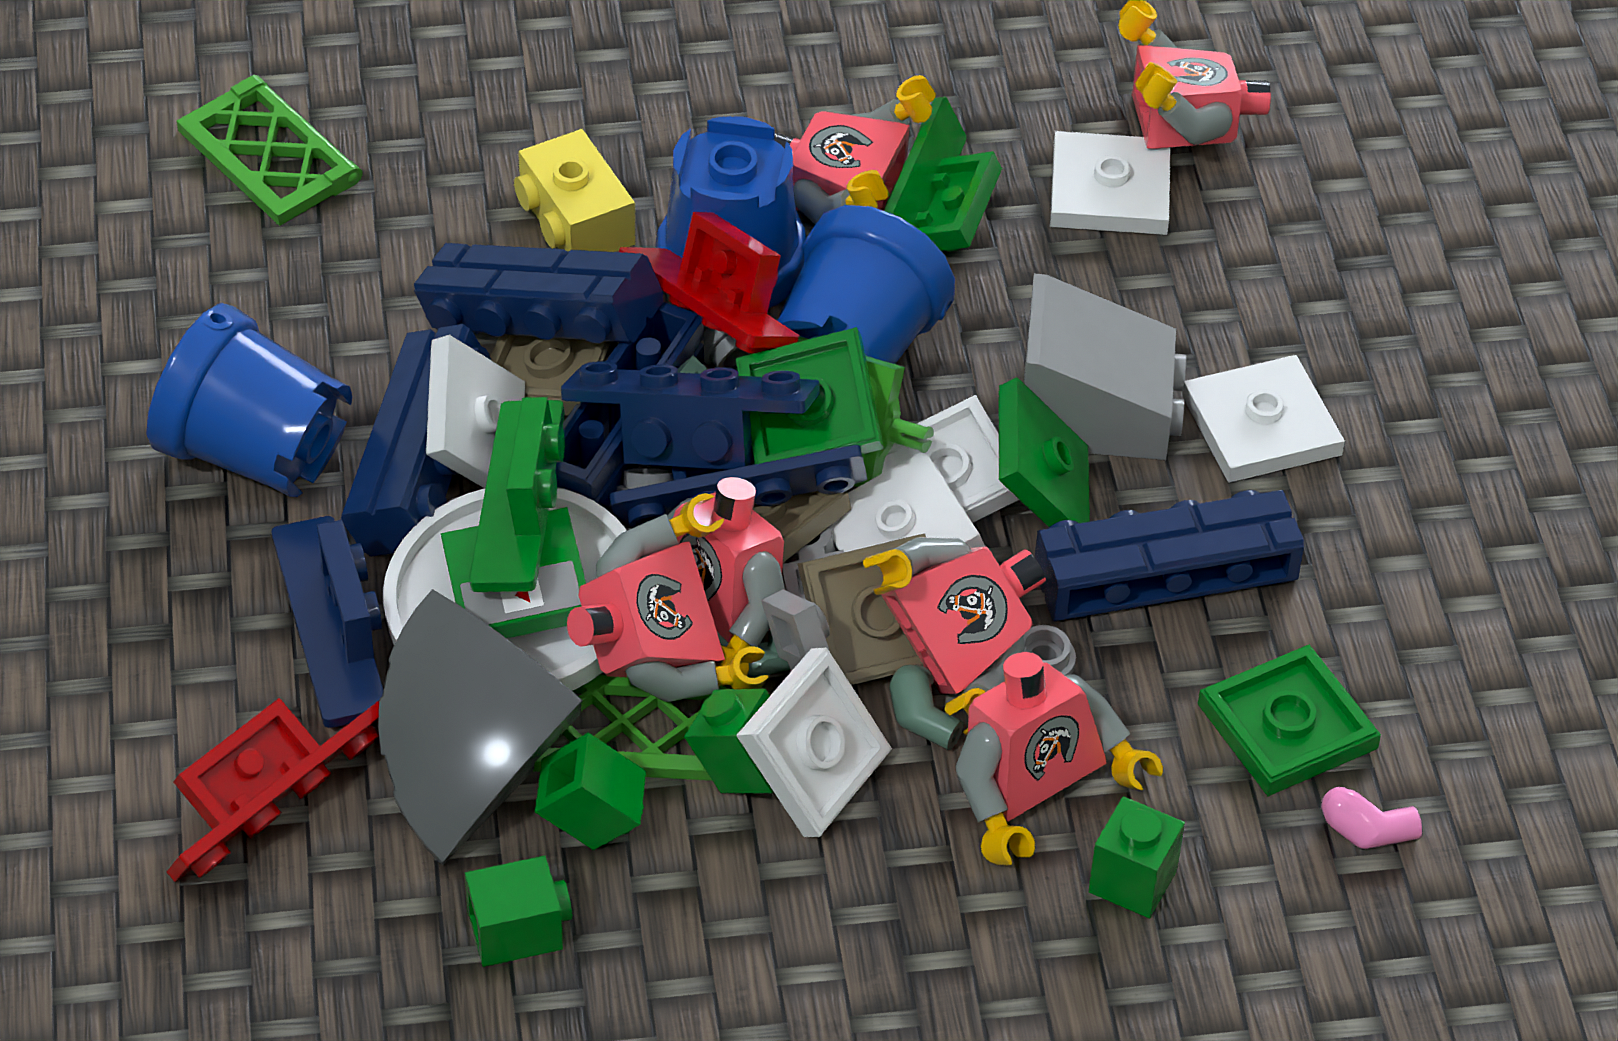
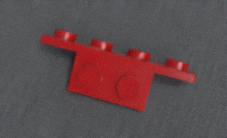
(724, 280)
(254, 770)

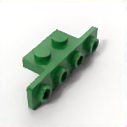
(939, 187)
(518, 495)

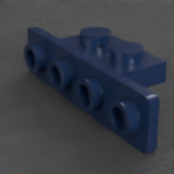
(688, 416)
(774, 482)
(331, 615)

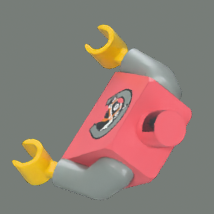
(1186, 93)
(856, 155)
(736, 564)
(958, 610)
(654, 616)
(1032, 742)

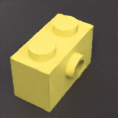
(575, 195)

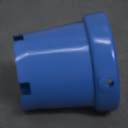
(744, 180)
(869, 275)
(245, 404)

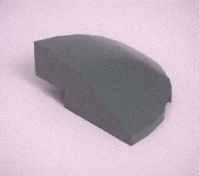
(463, 721)

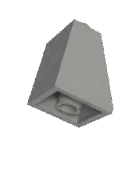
(1104, 370)

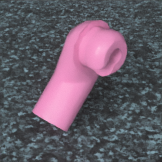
(1365, 823)

